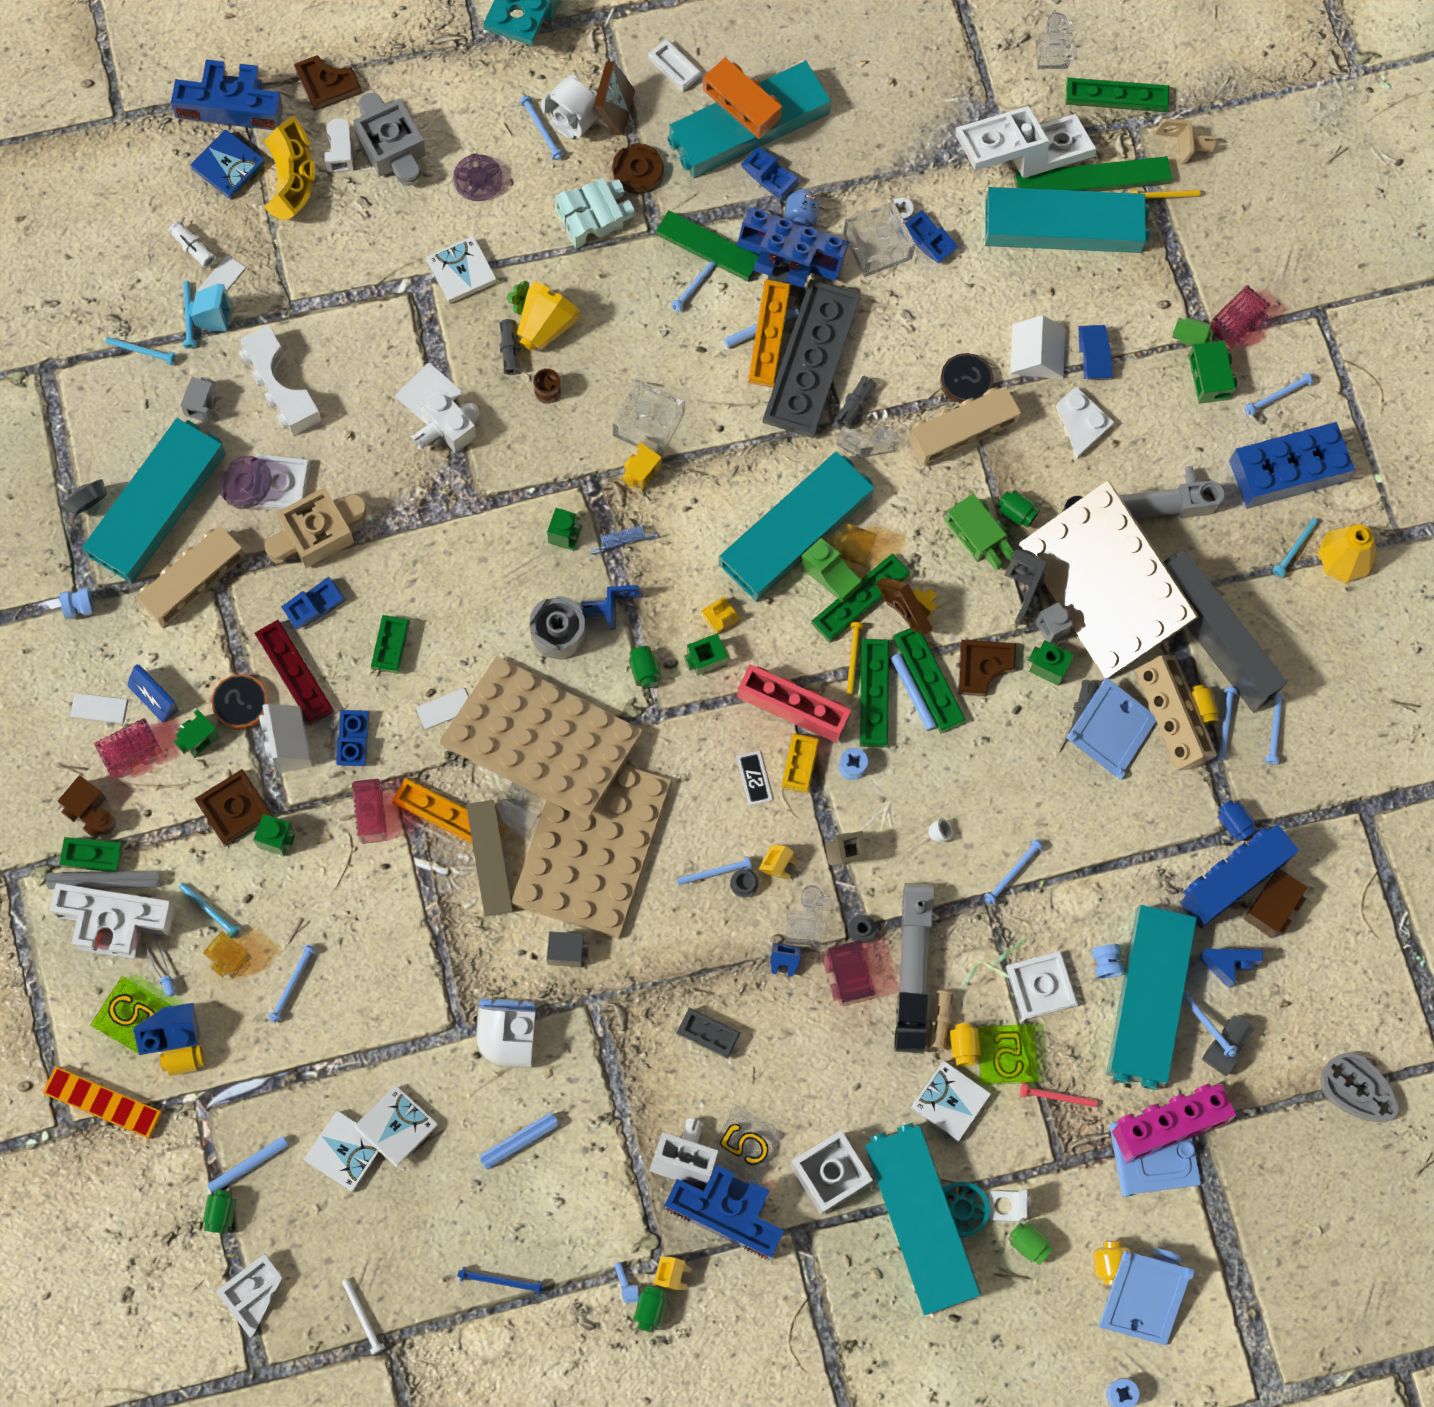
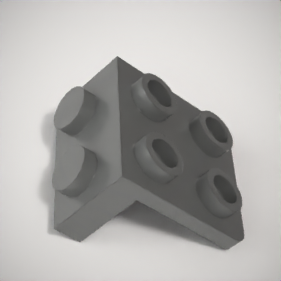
(1028, 570)

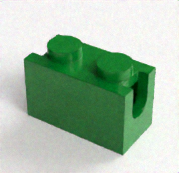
(1212, 371)

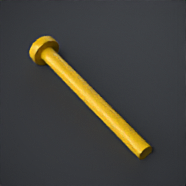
(1169, 194)
(856, 626)

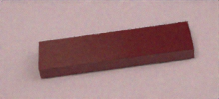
(294, 672)

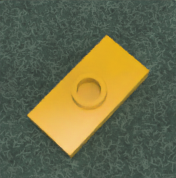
(800, 763)

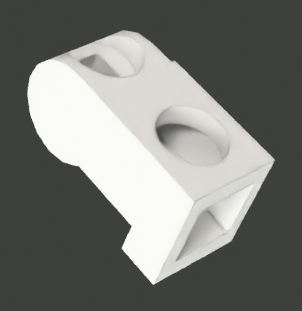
(341, 145)

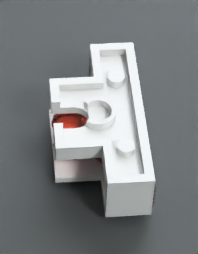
(110, 920)

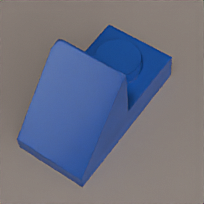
(1223, 962)

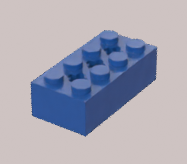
(1291, 465)
(1239, 875)

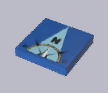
(227, 164)

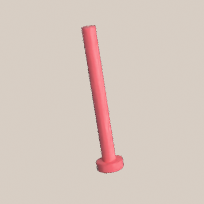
(1025, 1090)

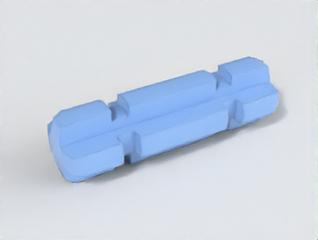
(510, 1004)

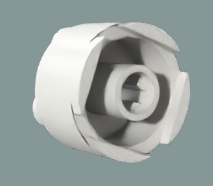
(571, 107)

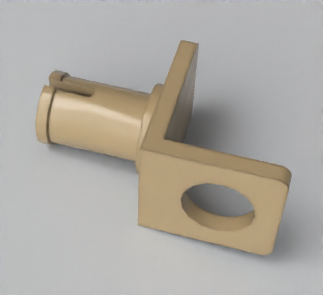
(1187, 140)

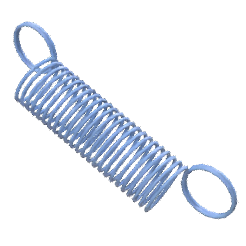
(624, 541)

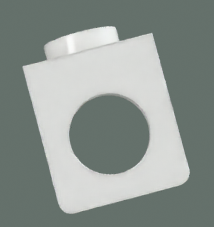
(1019, 1205)

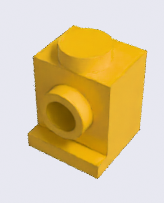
(642, 467)

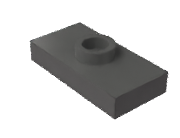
(708, 1033)

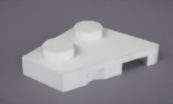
(1082, 420)
(251, 1292)

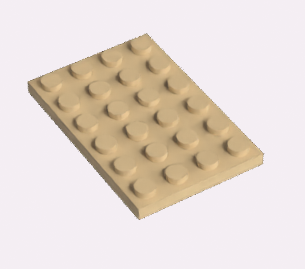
(541, 738)
(592, 867)

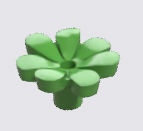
(518, 296)

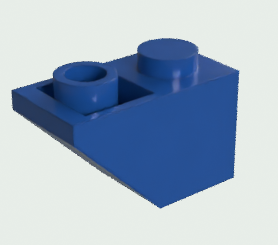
(168, 1030)

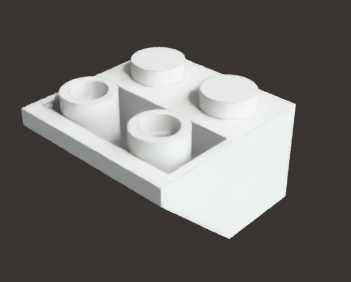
(287, 737)

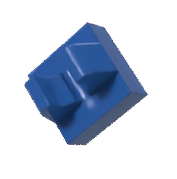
(785, 955)

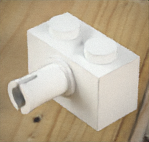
(445, 421)
(684, 1157)

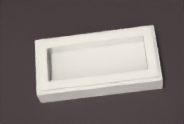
(674, 65)

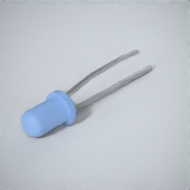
(166, 981)

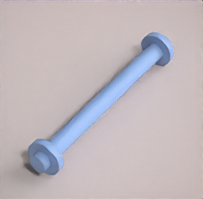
(556, 153)
(1307, 379)
(991, 898)
(296, 974)
(1230, 1051)

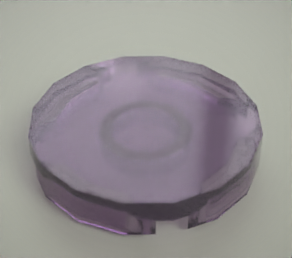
(245, 482)

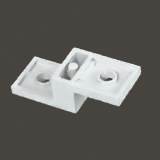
(1025, 142)

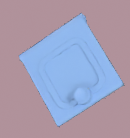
(1112, 728)
(1158, 1170)
(1147, 1293)

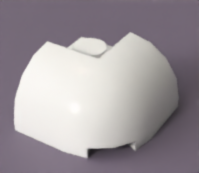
(506, 1036)

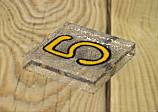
(746, 1144)

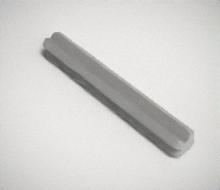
(102, 880)

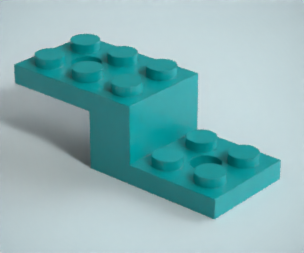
(523, 28)

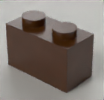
(1275, 904)

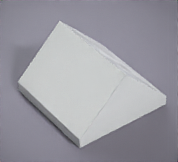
(1038, 348)

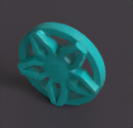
(964, 1209)

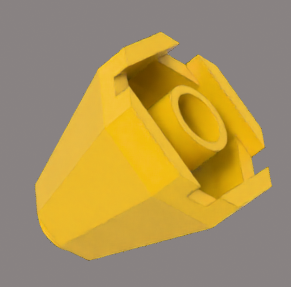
(544, 317)
(1348, 552)

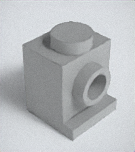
(199, 399)
(1055, 623)

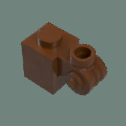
(81, 803)

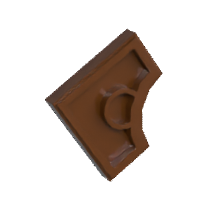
(325, 83)
(902, 599)
(982, 663)

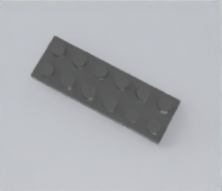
(811, 358)

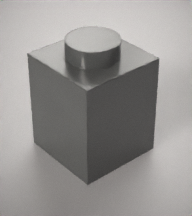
(566, 949)

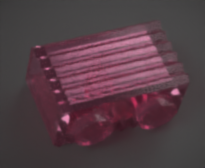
(1239, 317)
(128, 748)
(369, 811)
(849, 973)

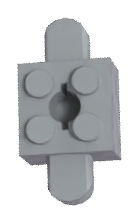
(390, 138)

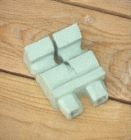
(599, 210)

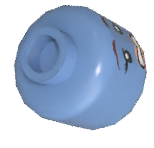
(802, 208)

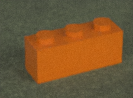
(742, 97)

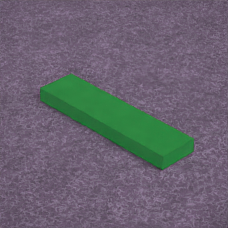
(1117, 94)
(707, 245)
(840, 615)
(929, 680)
(874, 693)

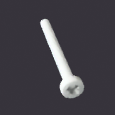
(377, 1348)

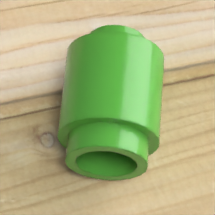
(1191, 331)
(1031, 1242)

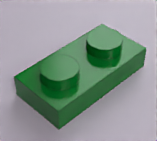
(91, 854)

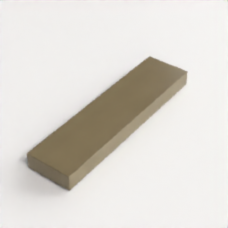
(489, 857)

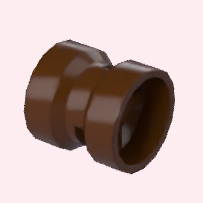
(546, 380)

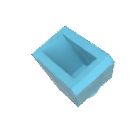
(211, 308)

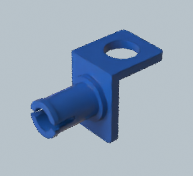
(607, 607)

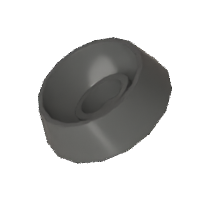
(85, 497)

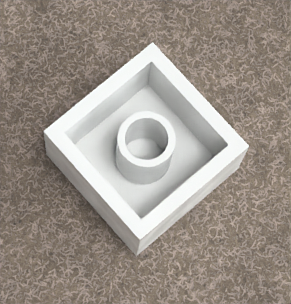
(830, 1172)

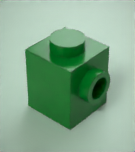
(1050, 662)
(274, 835)

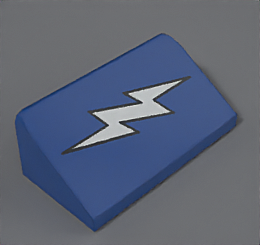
(151, 694)

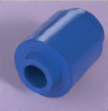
(1236, 820)

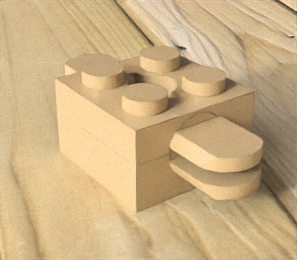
(314, 517)

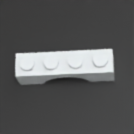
(295, 406)

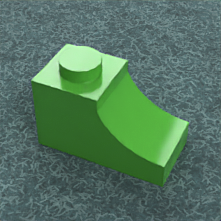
(830, 570)

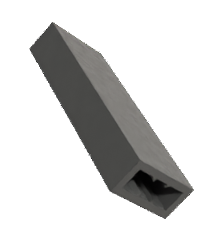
(1226, 637)

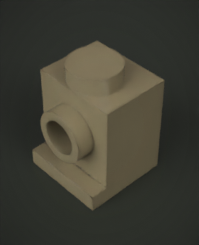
(846, 848)

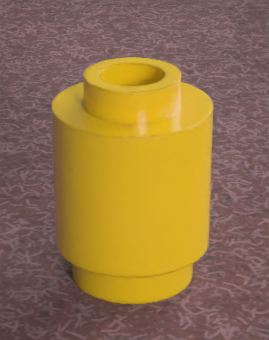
(1205, 704)
(965, 1044)
(182, 1060)

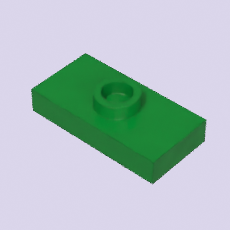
(390, 644)

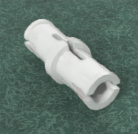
(192, 244)

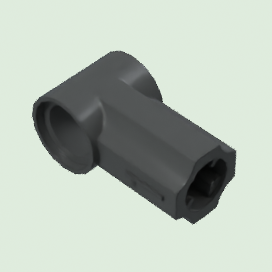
(1236, 1033)

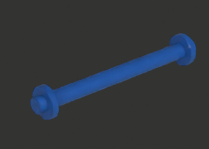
(500, 1281)

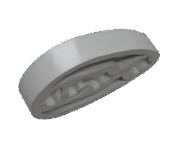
(1345, 1097)

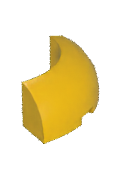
(294, 169)

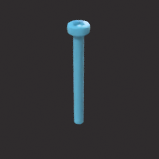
(189, 343)
(170, 358)
(1280, 570)
(232, 931)

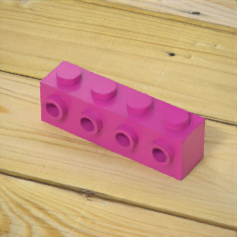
(1173, 1123)

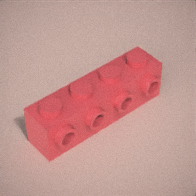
(793, 703)

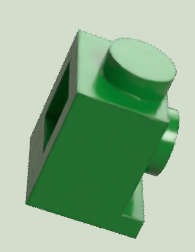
(564, 529)
(709, 646)
(196, 735)

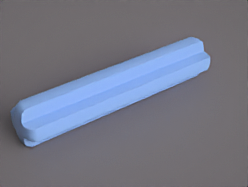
(518, 1140)

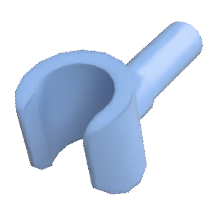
(629, 1293)

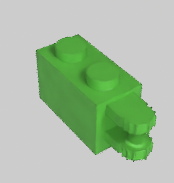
(979, 530)

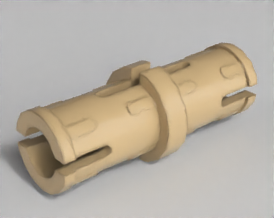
(940, 1020)

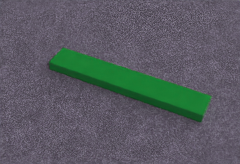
(1101, 176)

